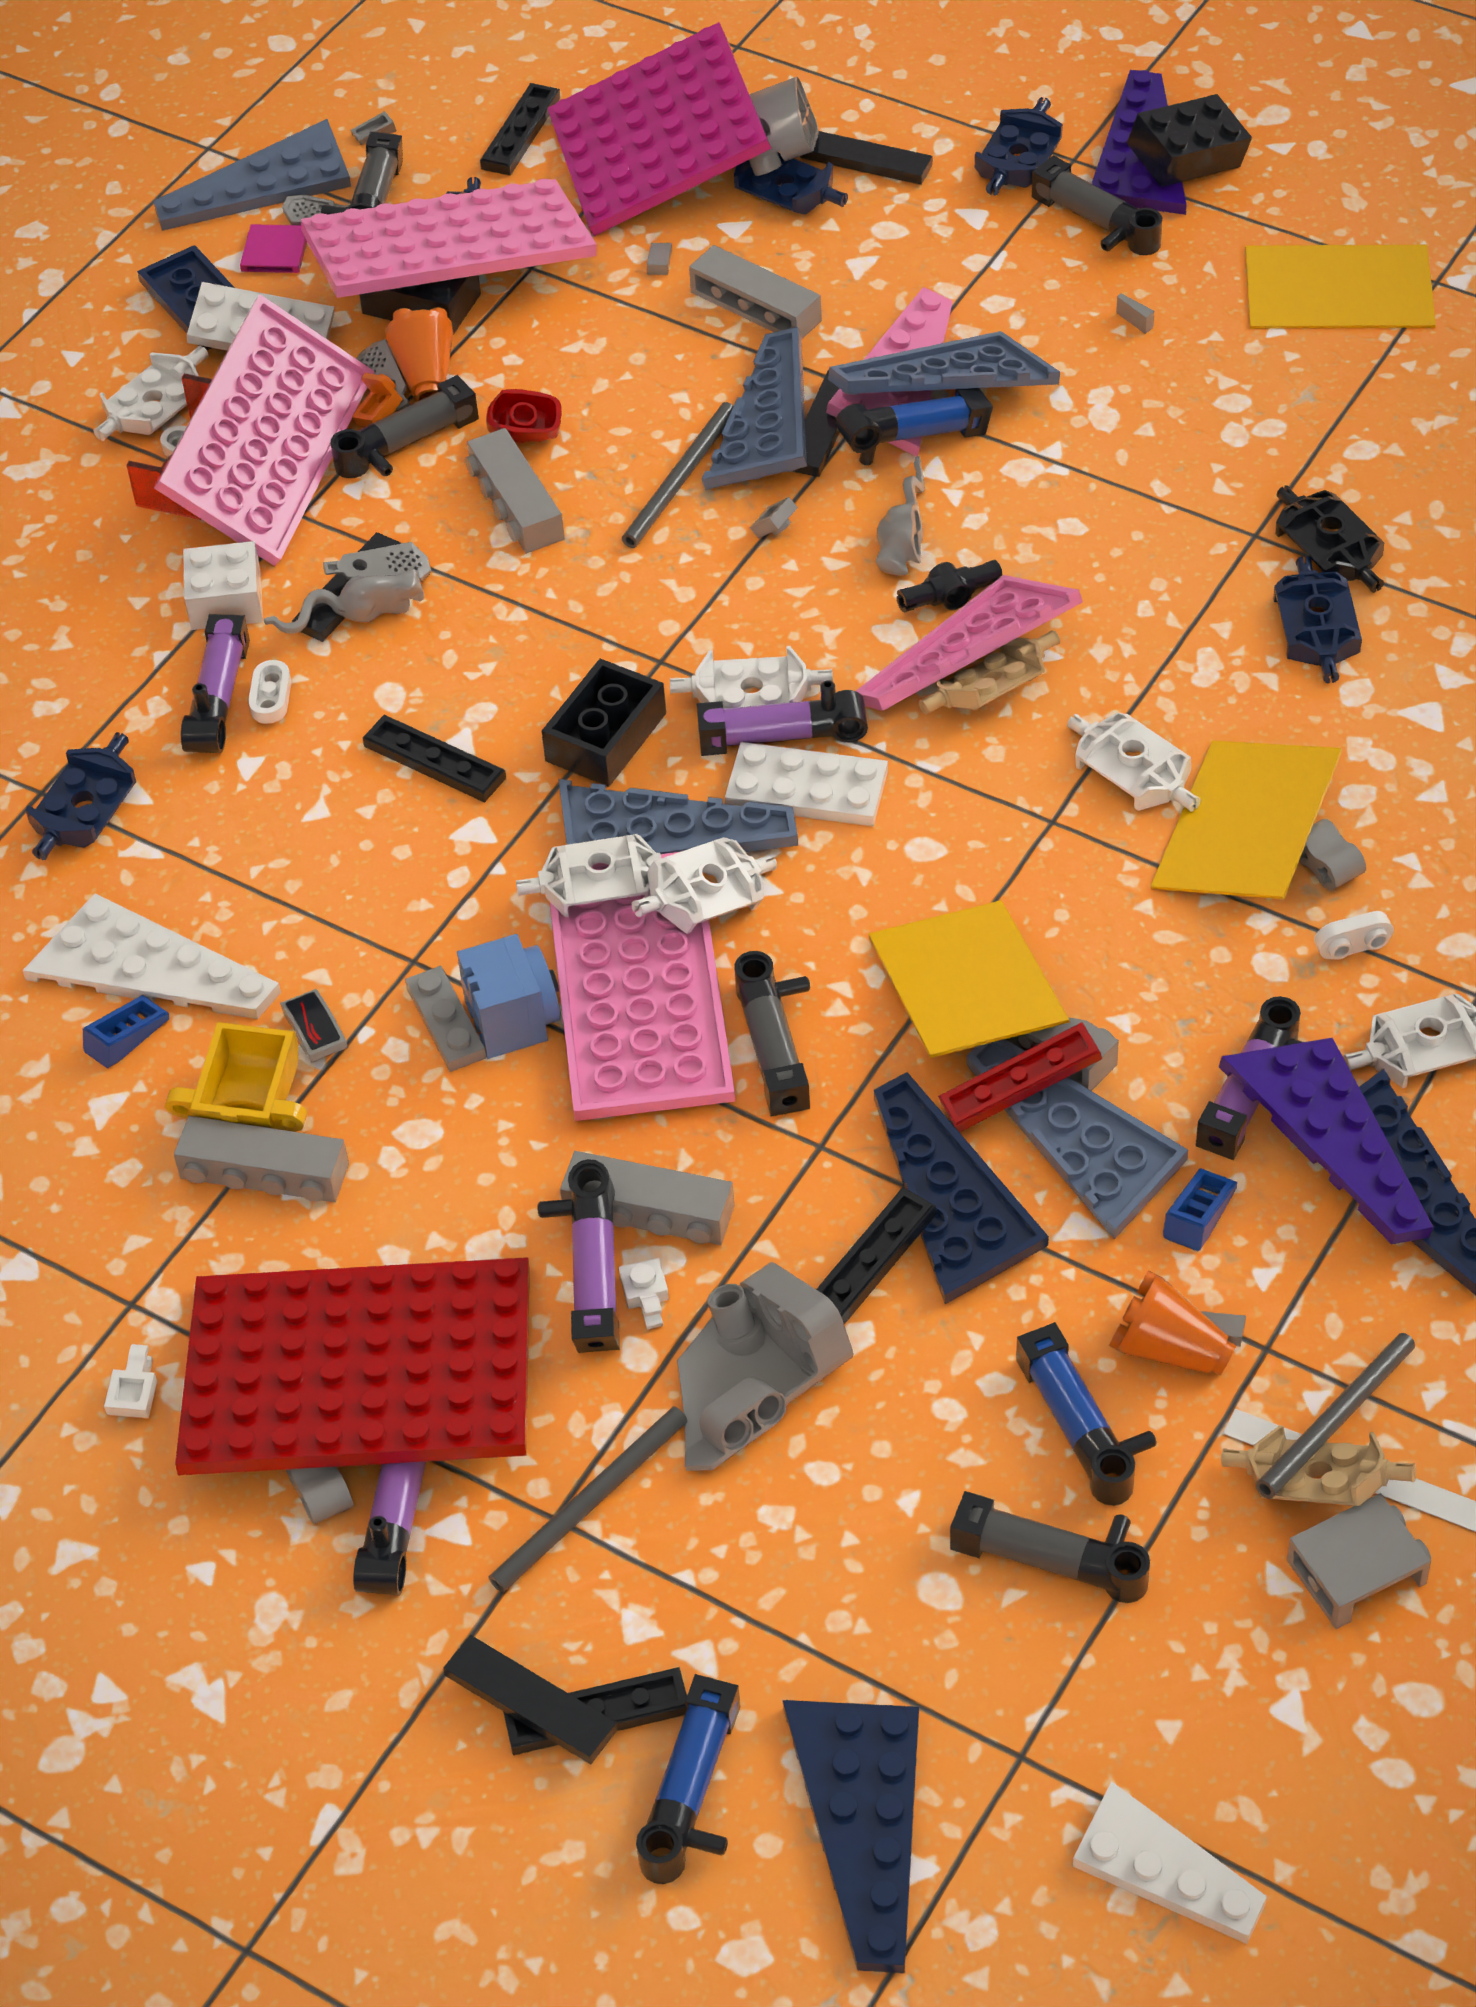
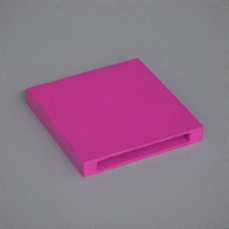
(273, 249)

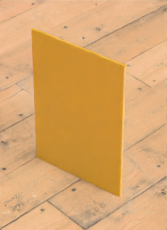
(1339, 286)
(1249, 819)
(967, 978)

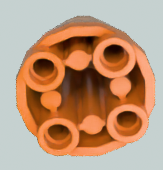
(421, 348)
(1171, 1330)

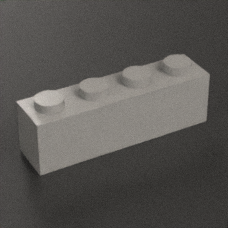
(754, 292)
(514, 491)
(261, 1159)
(663, 1199)

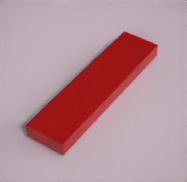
(1020, 1077)

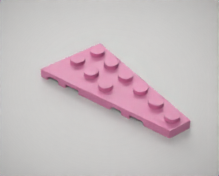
(918, 326)
(981, 626)

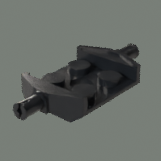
(1349, 550)

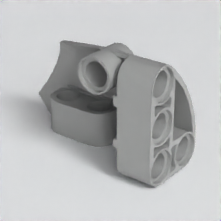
(787, 124)
(753, 1359)

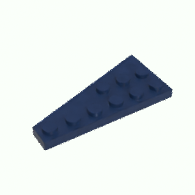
(978, 1219)
(1454, 1231)
(862, 1798)

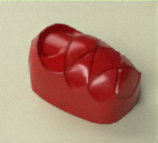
(525, 415)

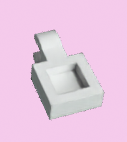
(645, 1288)
(132, 1389)

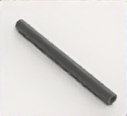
(677, 476)
(1335, 1416)
(587, 1499)

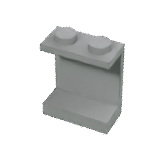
(1357, 1557)

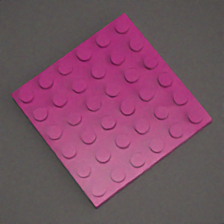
(657, 128)

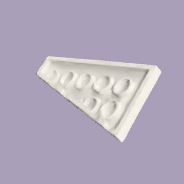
(137, 957)

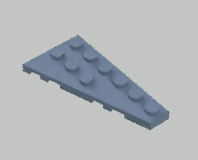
(294, 166)
(958, 364)
(768, 421)
(671, 820)
(1091, 1143)

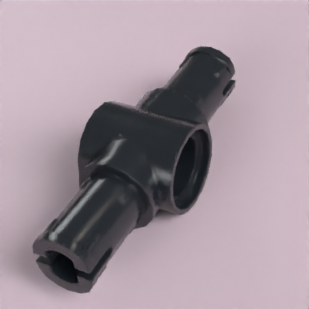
(948, 586)

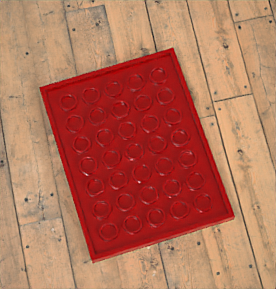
(356, 1367)

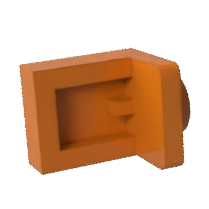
(380, 402)

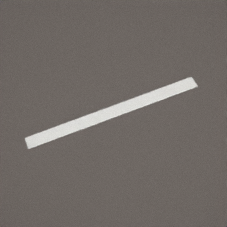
(1415, 1494)

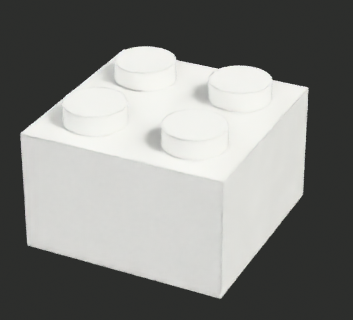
(222, 582)

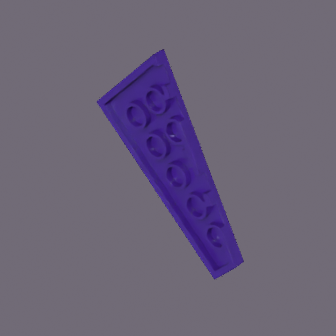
(1119, 167)
(1331, 1123)

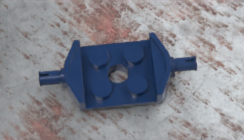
(1020, 132)
(801, 186)
(1318, 636)
(89, 776)

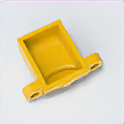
(245, 1080)

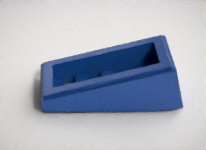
(108, 1048)
(1197, 1211)

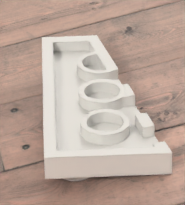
(1159, 1863)

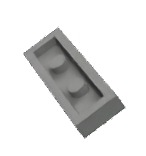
(445, 1018)

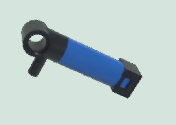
(865, 428)
(1046, 1362)
(709, 1716)

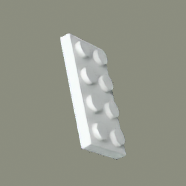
(223, 309)
(809, 781)

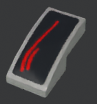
(314, 1025)

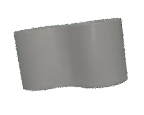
(1331, 856)
(321, 1491)

